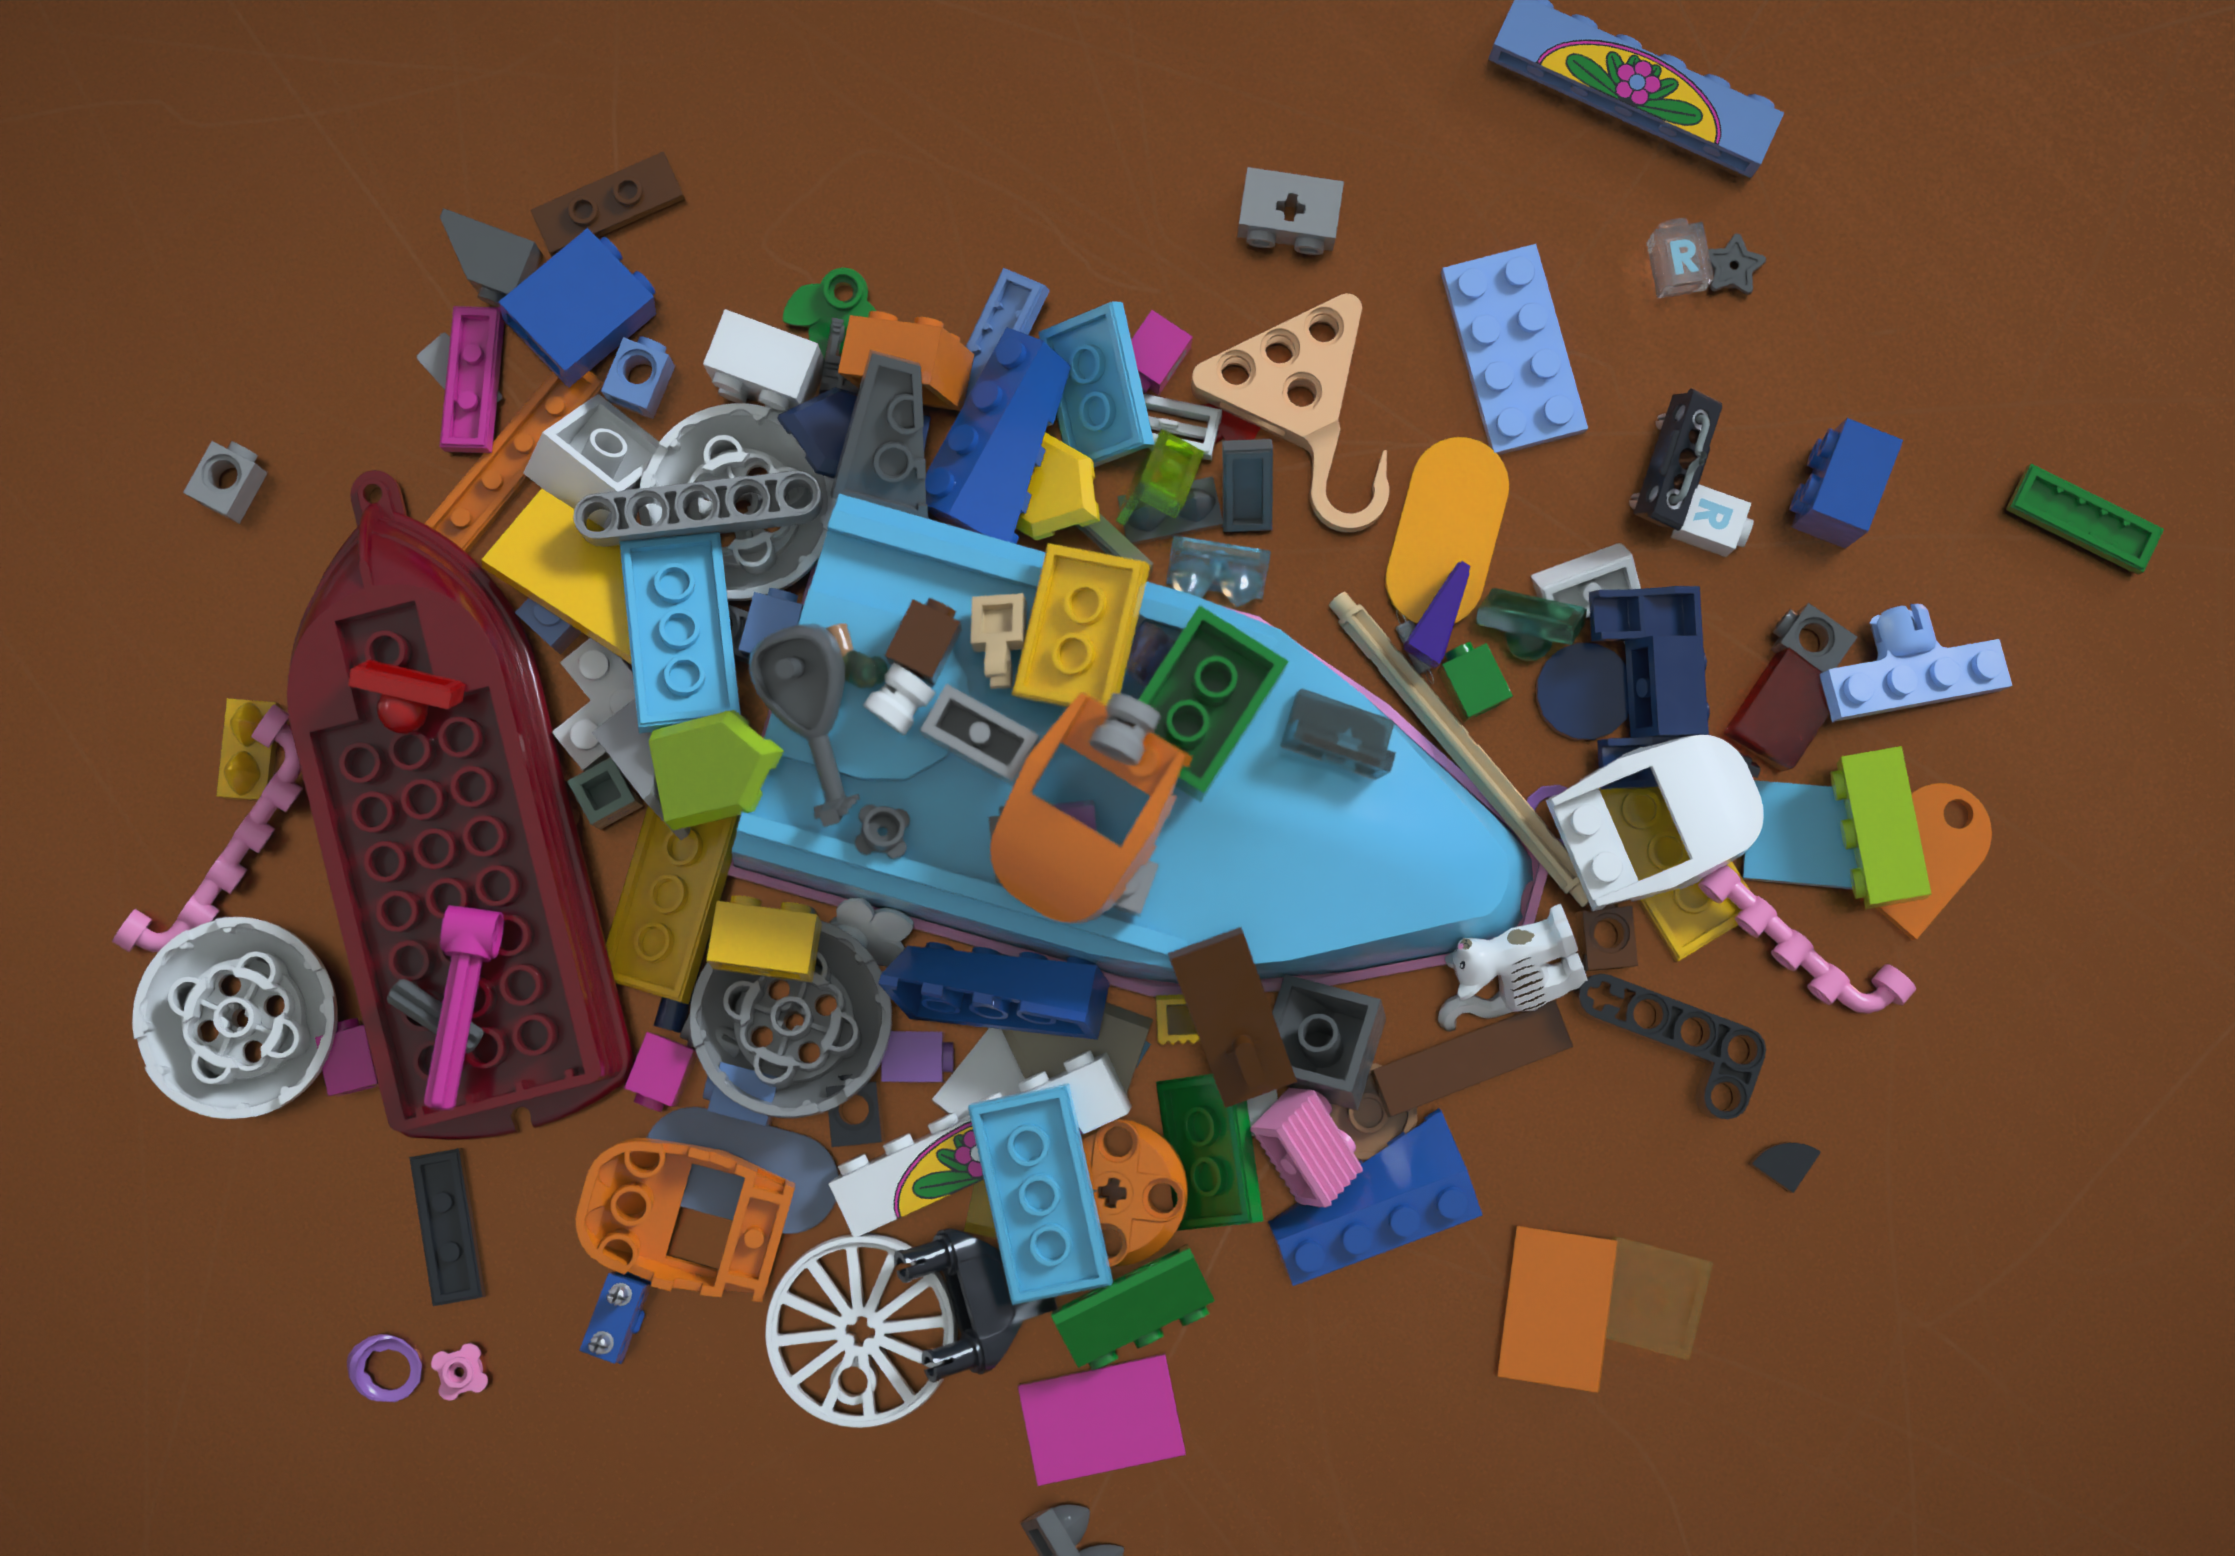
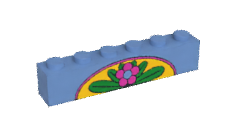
(1637, 85)

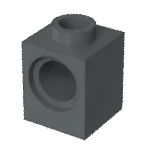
(1833, 637)

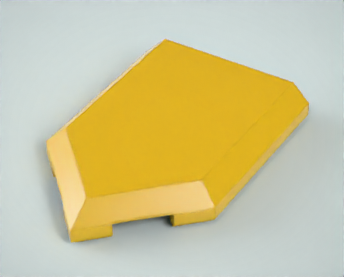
(1059, 492)

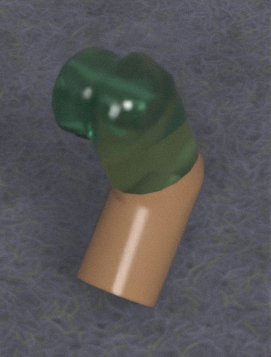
(859, 668)

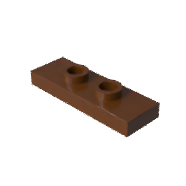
(608, 202)

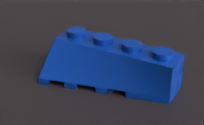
(997, 439)
(998, 990)
(1400, 1197)

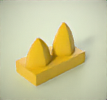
(244, 762)

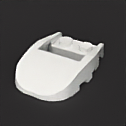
(1708, 800)

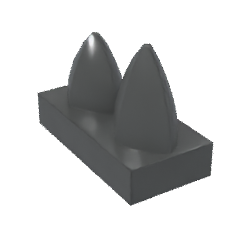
(1198, 514)
(1060, 1530)

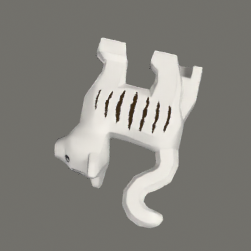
(1521, 967)

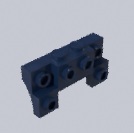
(1662, 668)

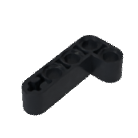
(1667, 1034)

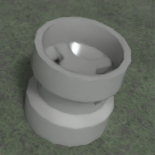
(1124, 729)

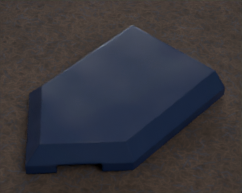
(822, 427)

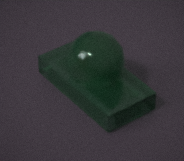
(1531, 622)

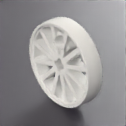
(856, 1353)

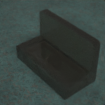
(1339, 735)

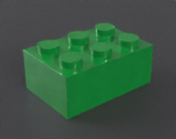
(1210, 694)

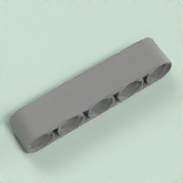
(676, 498)

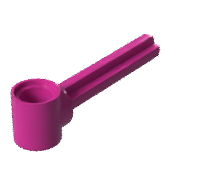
(469, 939)

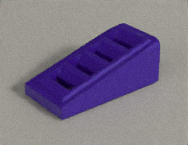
(1433, 631)

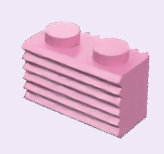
(1307, 1147)

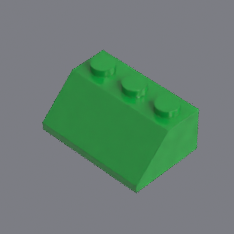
(1133, 1308)

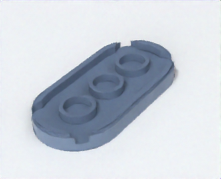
(772, 1148)

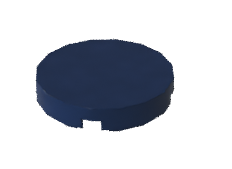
(1583, 692)

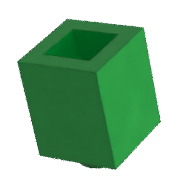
(1473, 680)

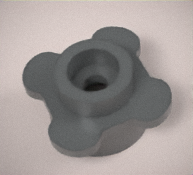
(882, 817)

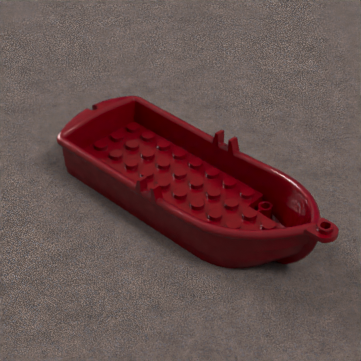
(451, 817)

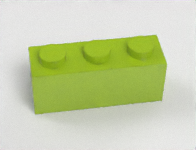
(1881, 828)

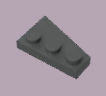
(884, 439)

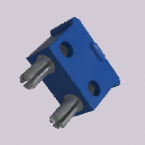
(616, 1317)

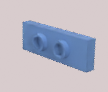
(1011, 304)

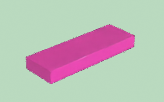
(472, 380)

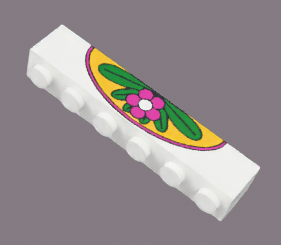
(948, 1159)

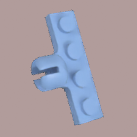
(1912, 669)

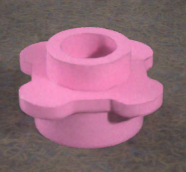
(473, 1376)

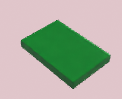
(1214, 1151)

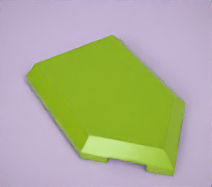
(710, 768)

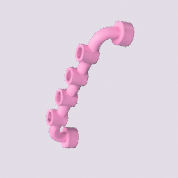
(251, 834)
(1796, 950)

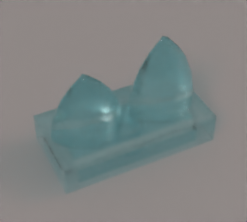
(1218, 567)

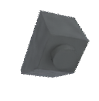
(490, 256)

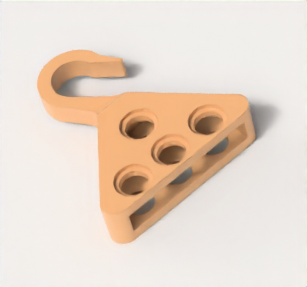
(1265, 400)

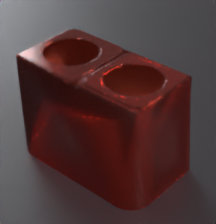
(1781, 711)

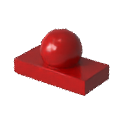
(405, 693)

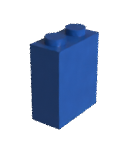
(579, 306)

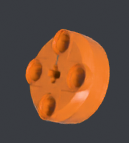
(1125, 1186)

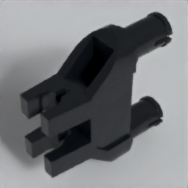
(978, 1297)

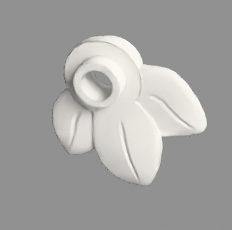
(875, 929)

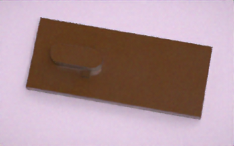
(1232, 1017)

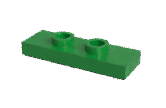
(2085, 519)

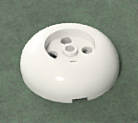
(728, 444)
(185, 991)

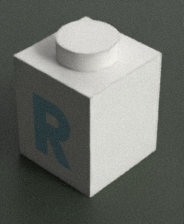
(1715, 522)

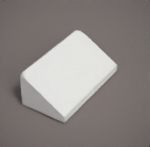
(1600, 570)

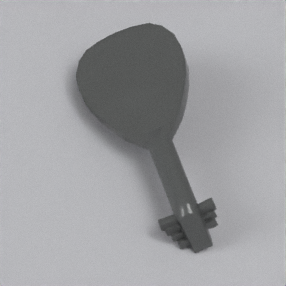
(802, 683)

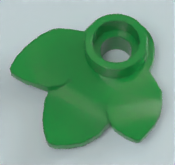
(816, 305)

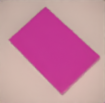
(1101, 1419)

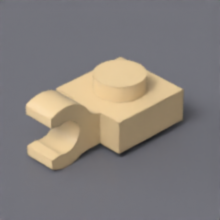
(996, 629)

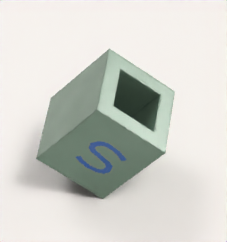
(604, 794)

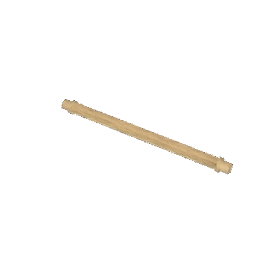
(1459, 744)

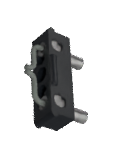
(1677, 459)

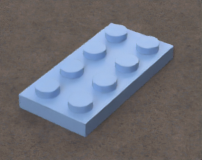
(1514, 350)

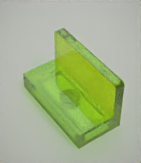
(1163, 477)

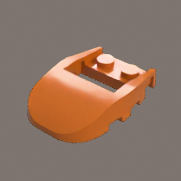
(1057, 860)
(635, 1201)

